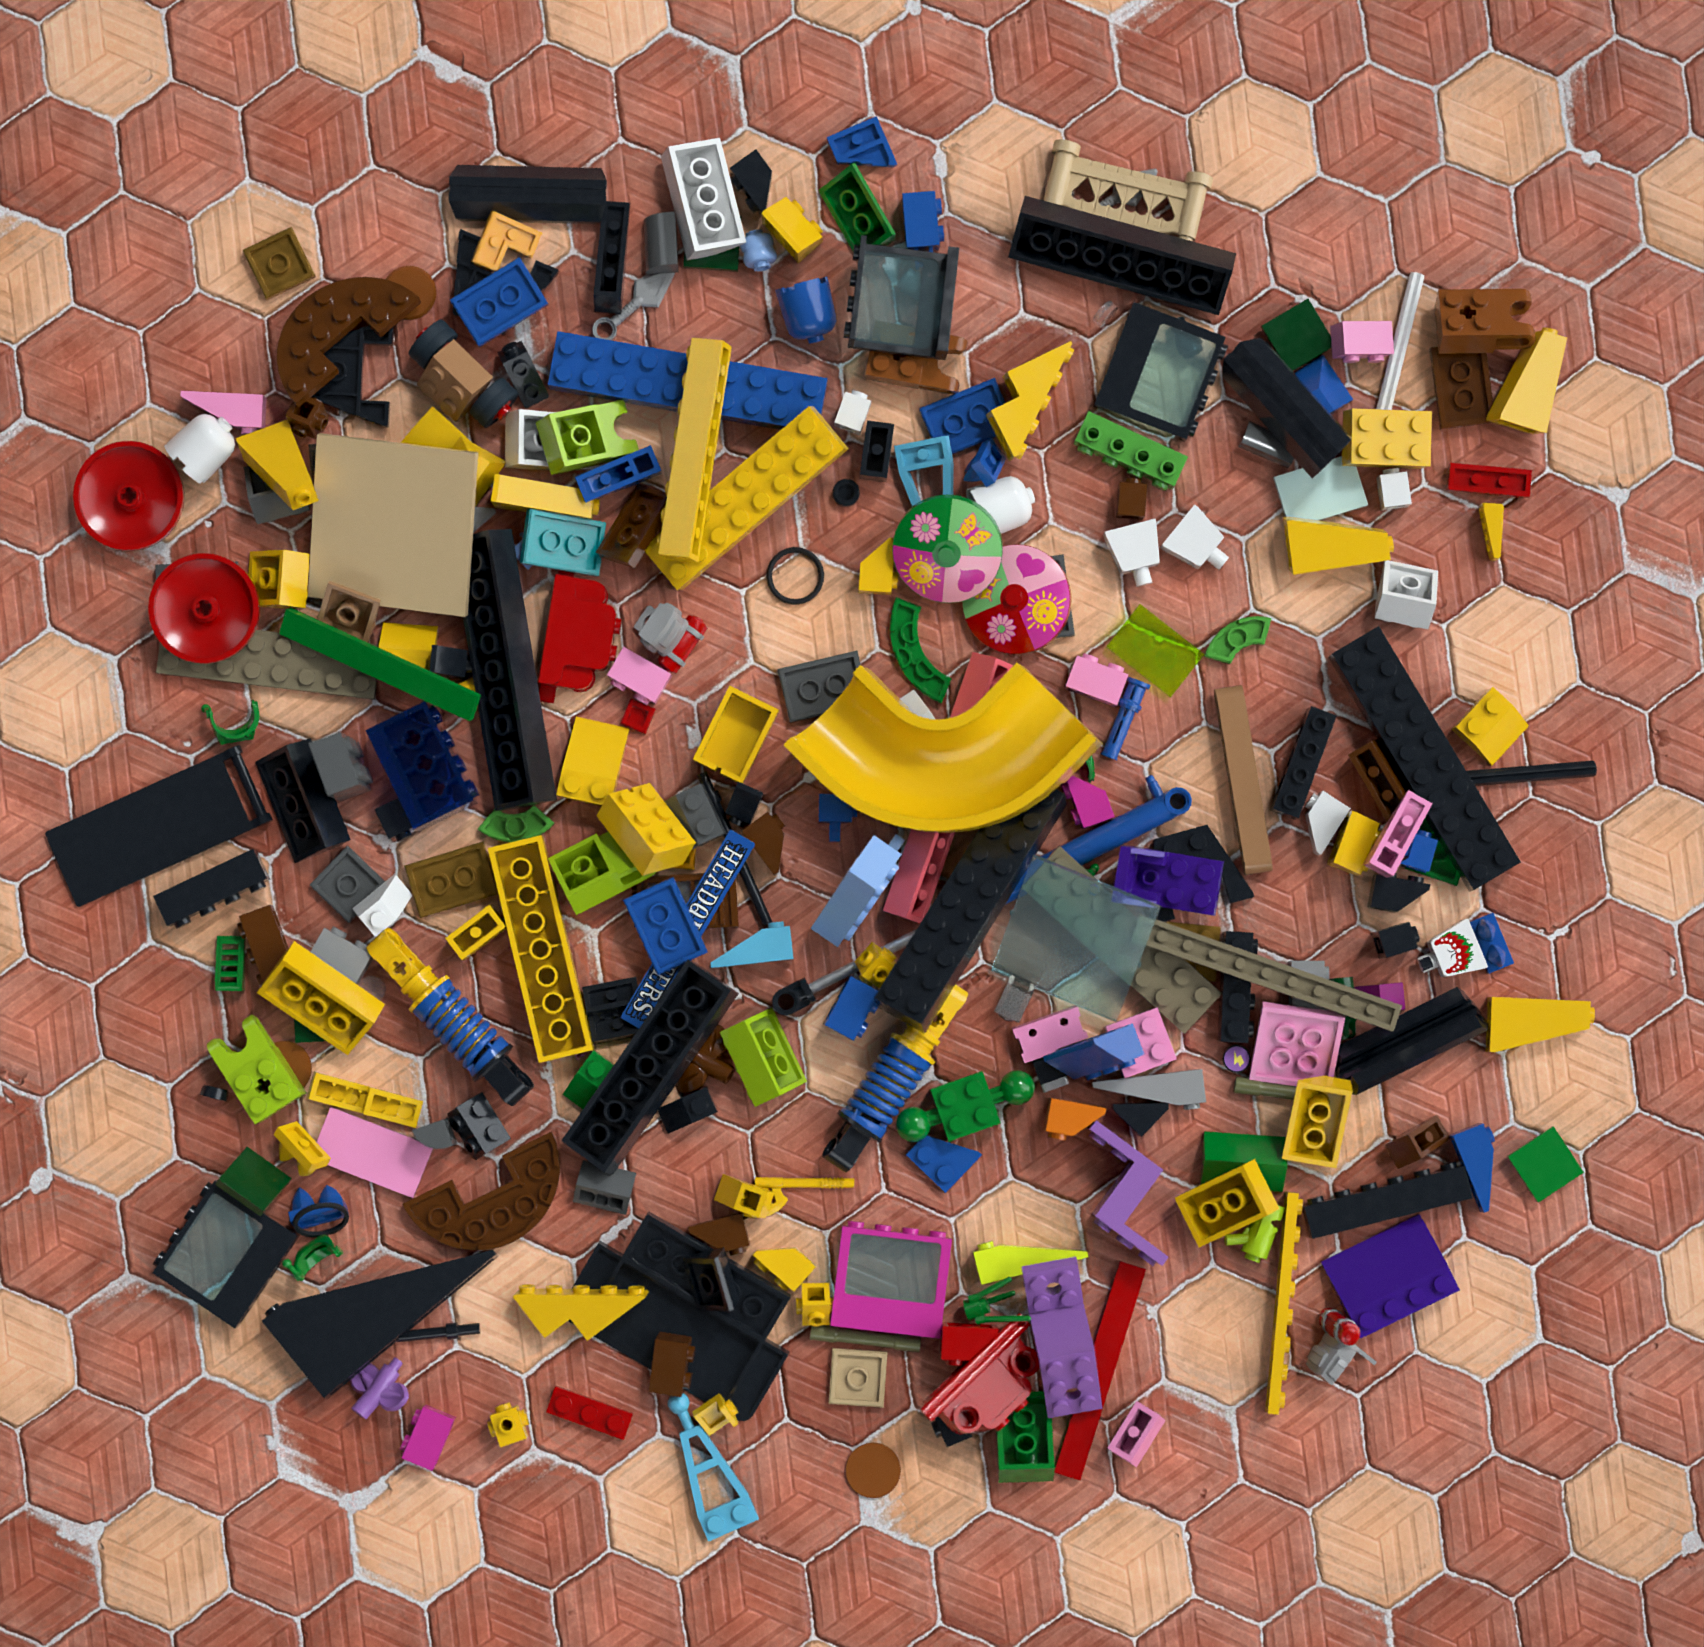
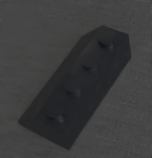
(300, 801)

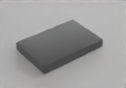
(816, 684)

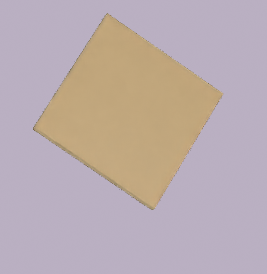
(394, 522)

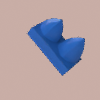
(985, 464)
(1491, 943)
(319, 1216)

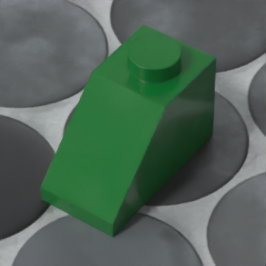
(588, 1079)

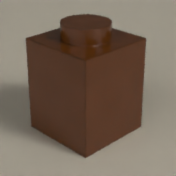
(1131, 499)

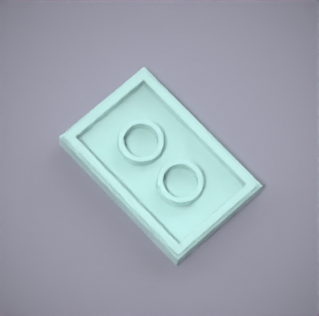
(1326, 495)

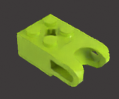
(583, 437)
(594, 871)
(256, 1061)

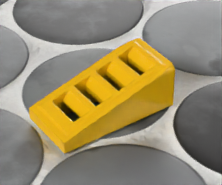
(1492, 524)

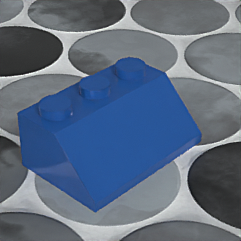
(1098, 1053)

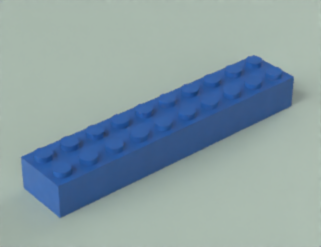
(655, 380)

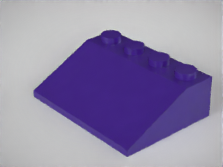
(1390, 1275)

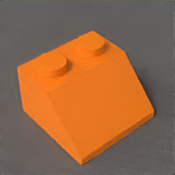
(1069, 1117)

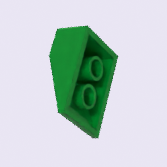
(1026, 1444)

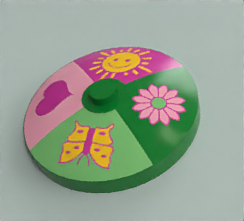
(947, 548)

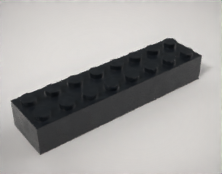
(1122, 255)
(650, 1067)

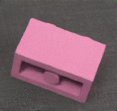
(1362, 340)
(639, 676)
(1096, 680)
(1136, 1434)

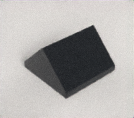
(711, 1280)

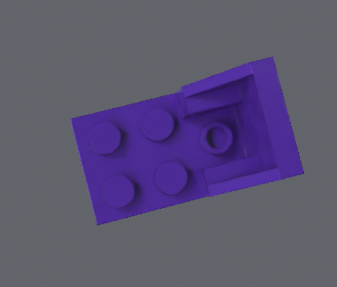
(1170, 879)

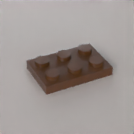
(1461, 388)
(634, 527)

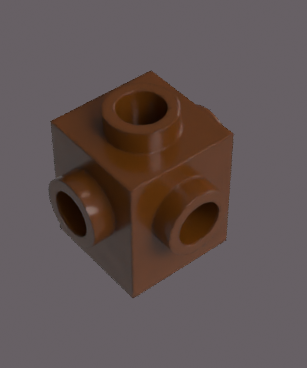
(308, 418)

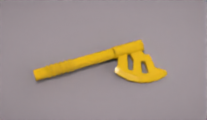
(777, 1183)

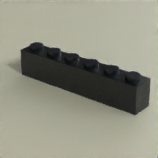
(1386, 1201)

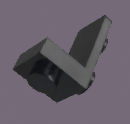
(523, 373)

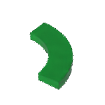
(910, 654)

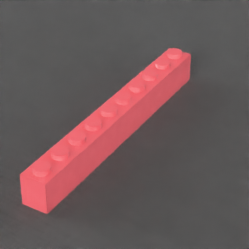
(927, 851)

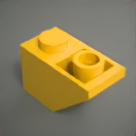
(877, 571)
(744, 1196)
(786, 1263)

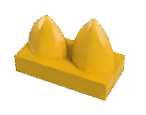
(299, 1144)

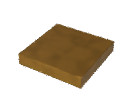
(279, 263)

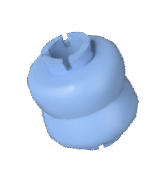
(758, 250)

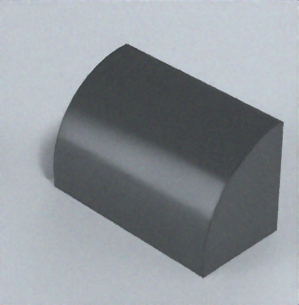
(661, 243)
(1264, 444)
(436, 1135)
(604, 1190)

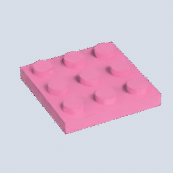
(1295, 1044)

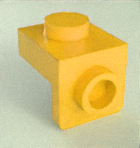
(716, 1414)

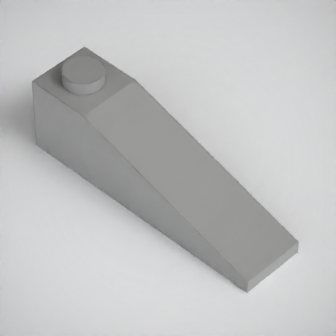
(1175, 1088)

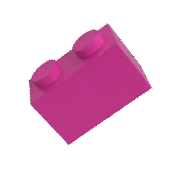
(428, 1437)

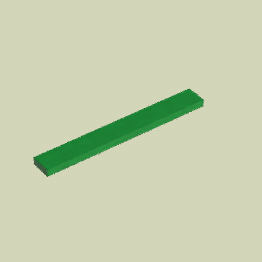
(380, 664)

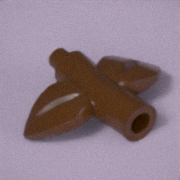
(707, 1064)

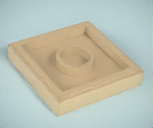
(858, 1377)

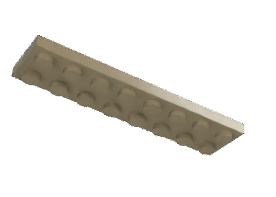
(276, 663)
(1163, 978)

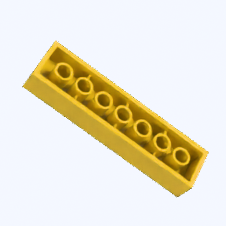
(757, 491)
(541, 948)

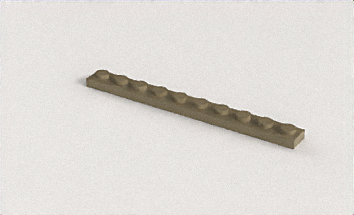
(1274, 975)

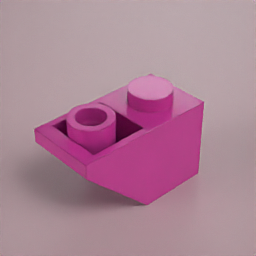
(1089, 802)

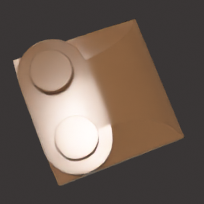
(349, 611)

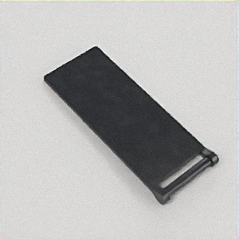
(155, 827)

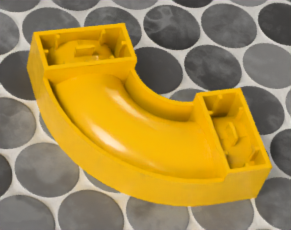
(948, 770)

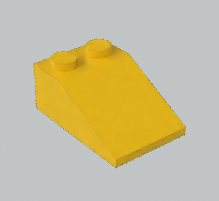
(592, 761)

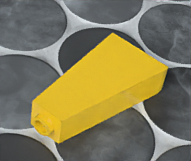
(1531, 385)
(278, 462)
(525, 494)
(1330, 545)
(1527, 1021)

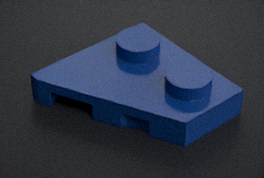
(863, 145)
(942, 1160)

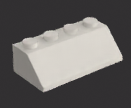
(703, 198)

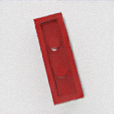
(1489, 480)
(589, 1412)

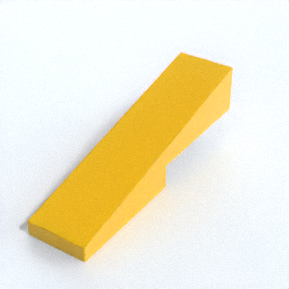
(364, 1099)

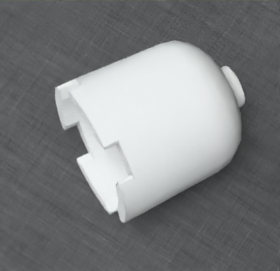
(202, 446)
(1005, 501)

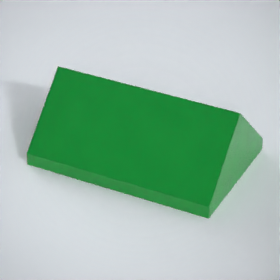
(856, 209)
(1230, 1150)

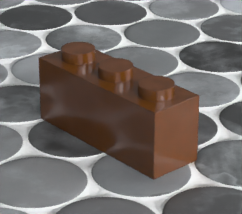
(1379, 776)
(264, 938)

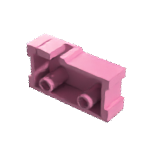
(1049, 1033)

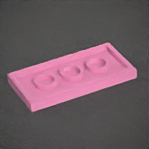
(373, 1152)

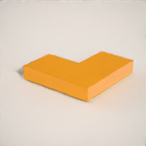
(501, 234)

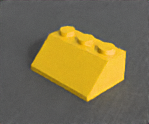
(1318, 1120)

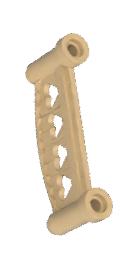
(1184, 197)

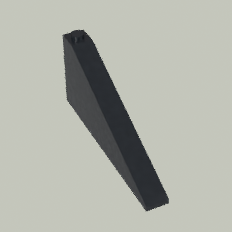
(348, 1328)

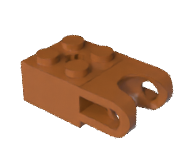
(1482, 320)
(914, 371)

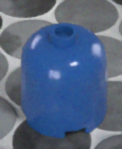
(808, 309)

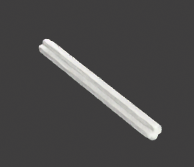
(1400, 341)

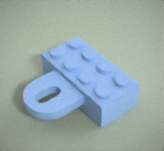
(859, 890)

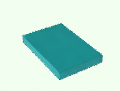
(562, 542)

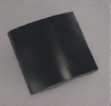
(604, 1009)

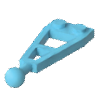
(924, 455)
(730, 1514)

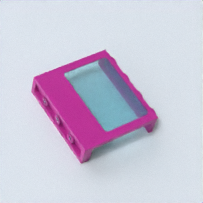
(891, 1280)

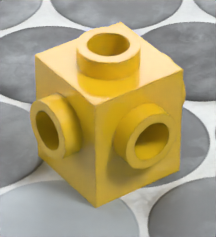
(875, 964)
(814, 1304)
(504, 1434)

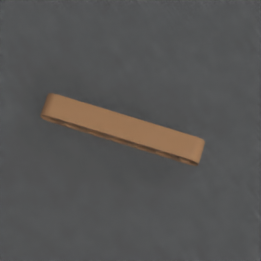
(1243, 780)

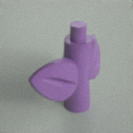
(379, 1388)

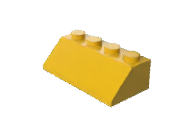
(321, 998)

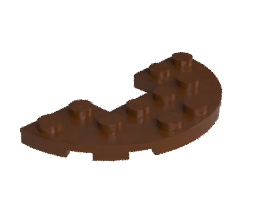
(326, 319)
(500, 1214)

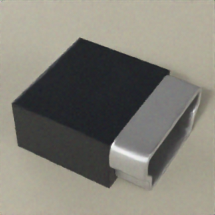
(1048, 1076)

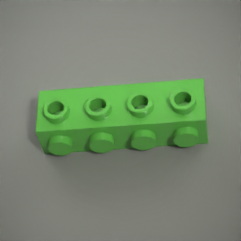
(1130, 450)

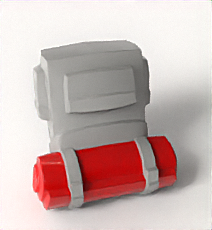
(670, 634)
(1336, 1347)

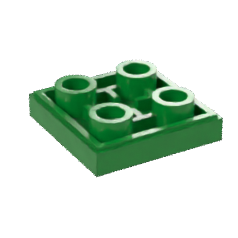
(1545, 1164)

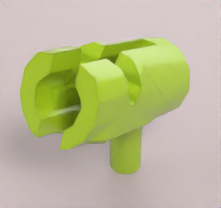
(1257, 1237)

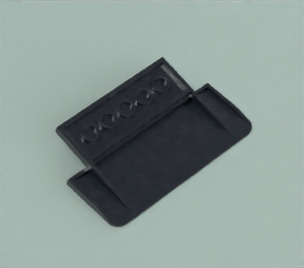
(729, 1345)

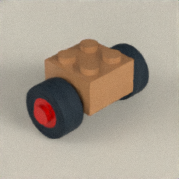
(457, 379)

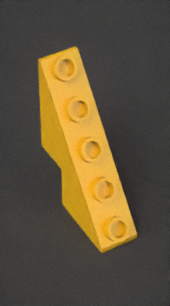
(1029, 390)
(586, 1307)

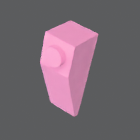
(241, 411)
(1397, 835)

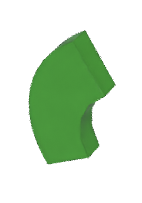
(1237, 636)
(516, 827)

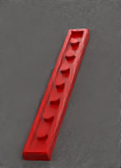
(1107, 1349)

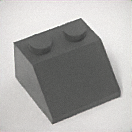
(264, 501)
(697, 814)

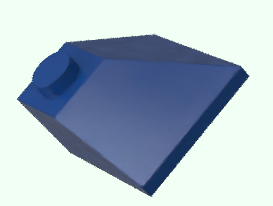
(1324, 384)

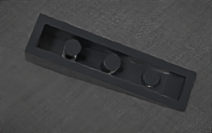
(611, 258)

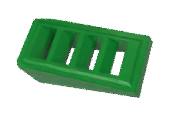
(240, 973)

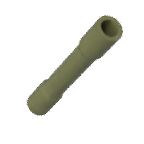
(1258, 1088)
(896, 1341)

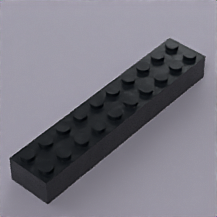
(506, 676)
(1424, 758)
(965, 913)

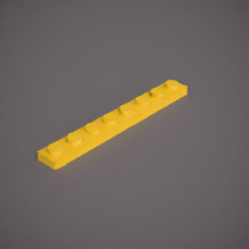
(1282, 1314)

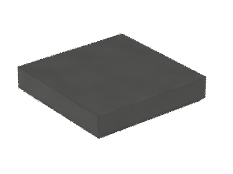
(346, 882)

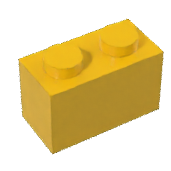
(476, 932)

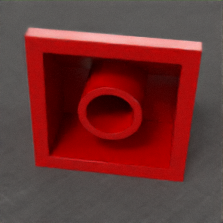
(964, 1340)

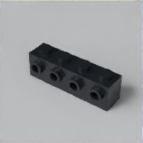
(211, 888)
(1236, 995)

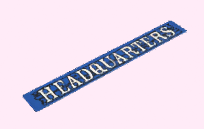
(702, 908)

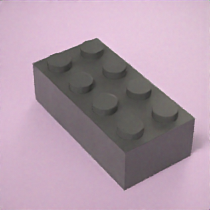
(341, 766)

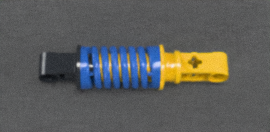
(438, 1007)
(905, 1062)

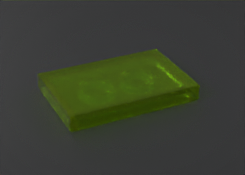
(1155, 650)

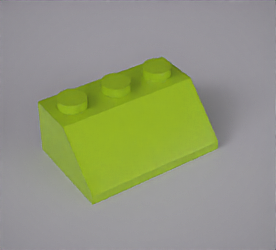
(763, 1057)

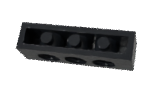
(1303, 762)

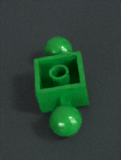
(965, 1106)

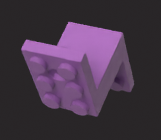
(1126, 1193)
(1062, 1337)

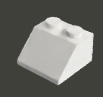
(1406, 594)

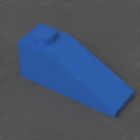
(619, 474)
(1476, 1153)

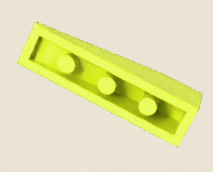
(1005, 1261)

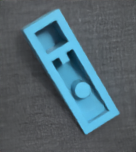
(764, 946)

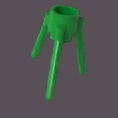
(978, 1307)

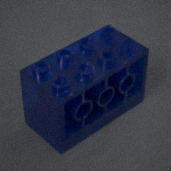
(404, 762)

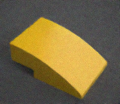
(434, 431)

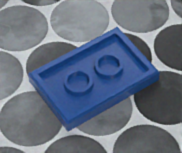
(499, 302)
(964, 415)
(665, 925)

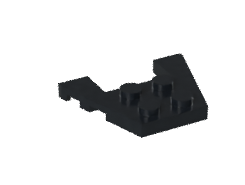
(469, 275)
(345, 389)
(1204, 844)

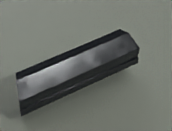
(528, 193)
(1284, 405)
(1416, 1038)

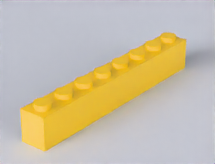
(694, 450)

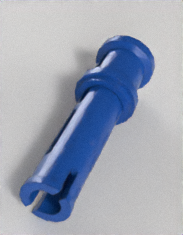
(1131, 702)

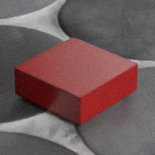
(638, 716)

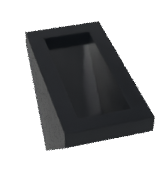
(1140, 1115)

